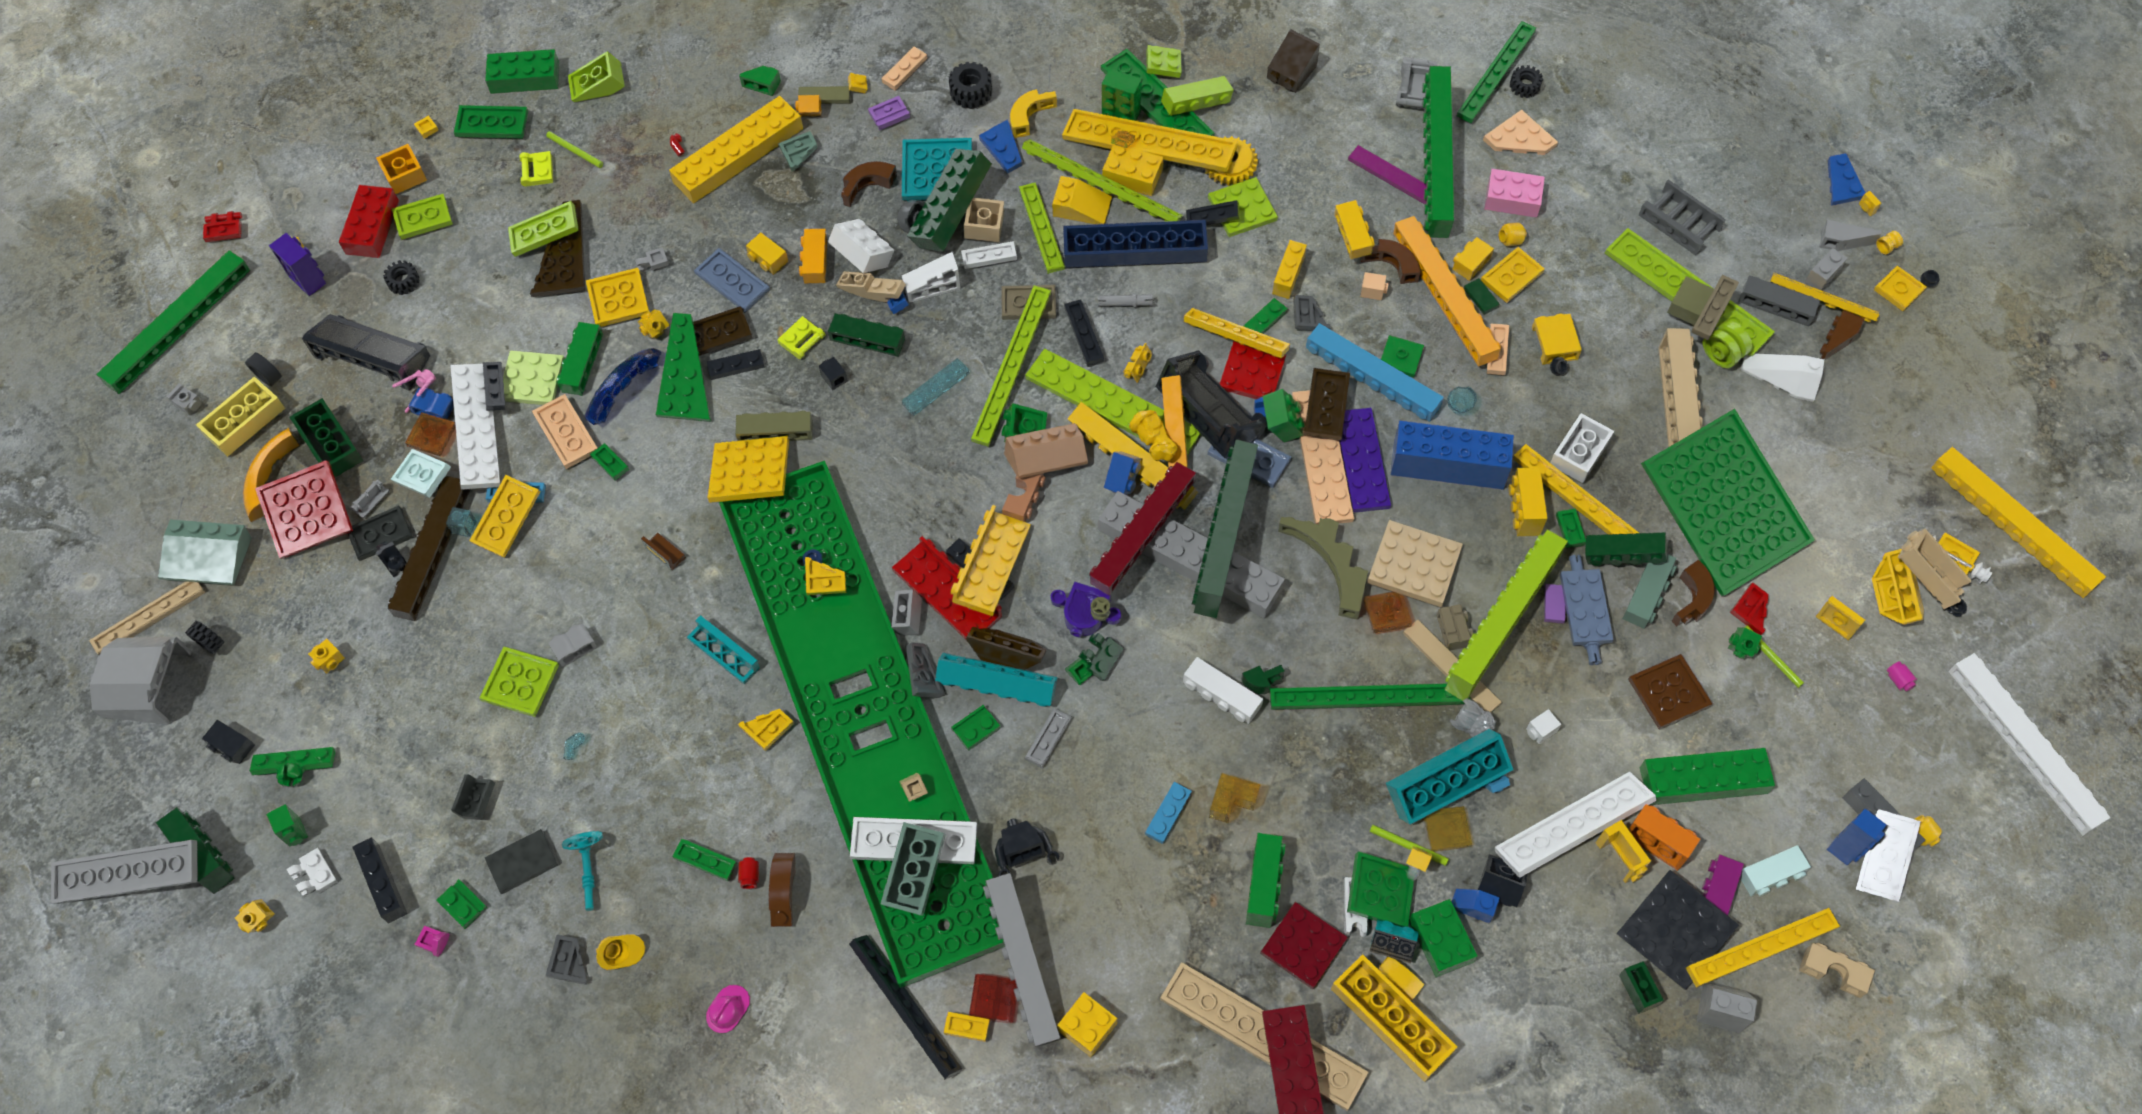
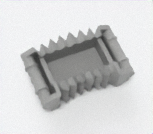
(1413, 77)

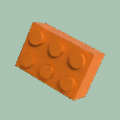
(1663, 837)

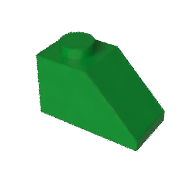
(761, 79)

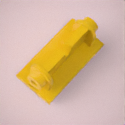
(1141, 356)

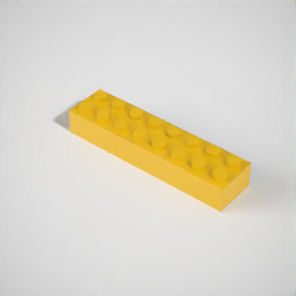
(736, 149)

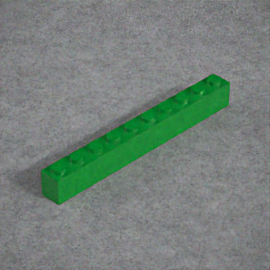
(173, 322)

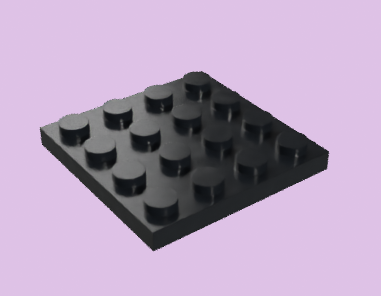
(1676, 928)

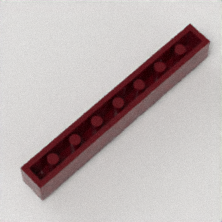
(1142, 528)

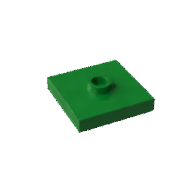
(1402, 355)

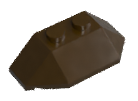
(1005, 648)

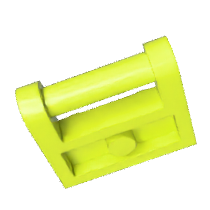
(542, 168)
(798, 334)

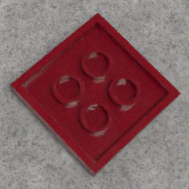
(1303, 945)

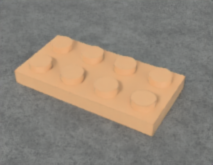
(565, 431)

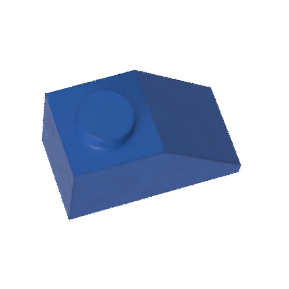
(1475, 904)

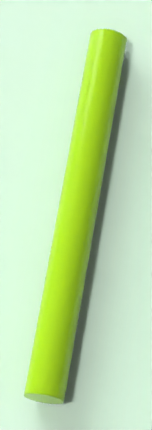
(574, 149)
(1779, 663)
(1406, 844)

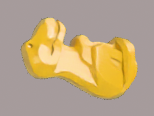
(1152, 431)

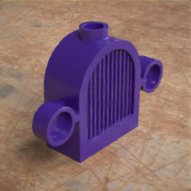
(1078, 609)

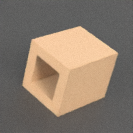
(1374, 286)

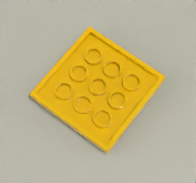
(748, 469)

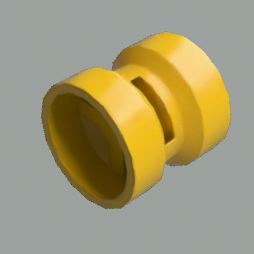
(1889, 242)

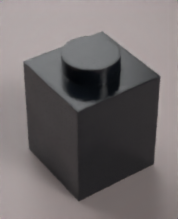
(832, 373)

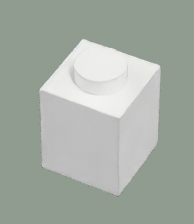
(1543, 727)

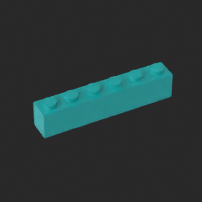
(996, 679)

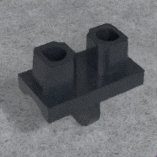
(391, 557)

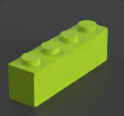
(1197, 95)

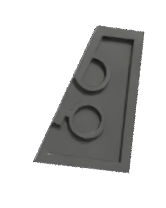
(922, 672)

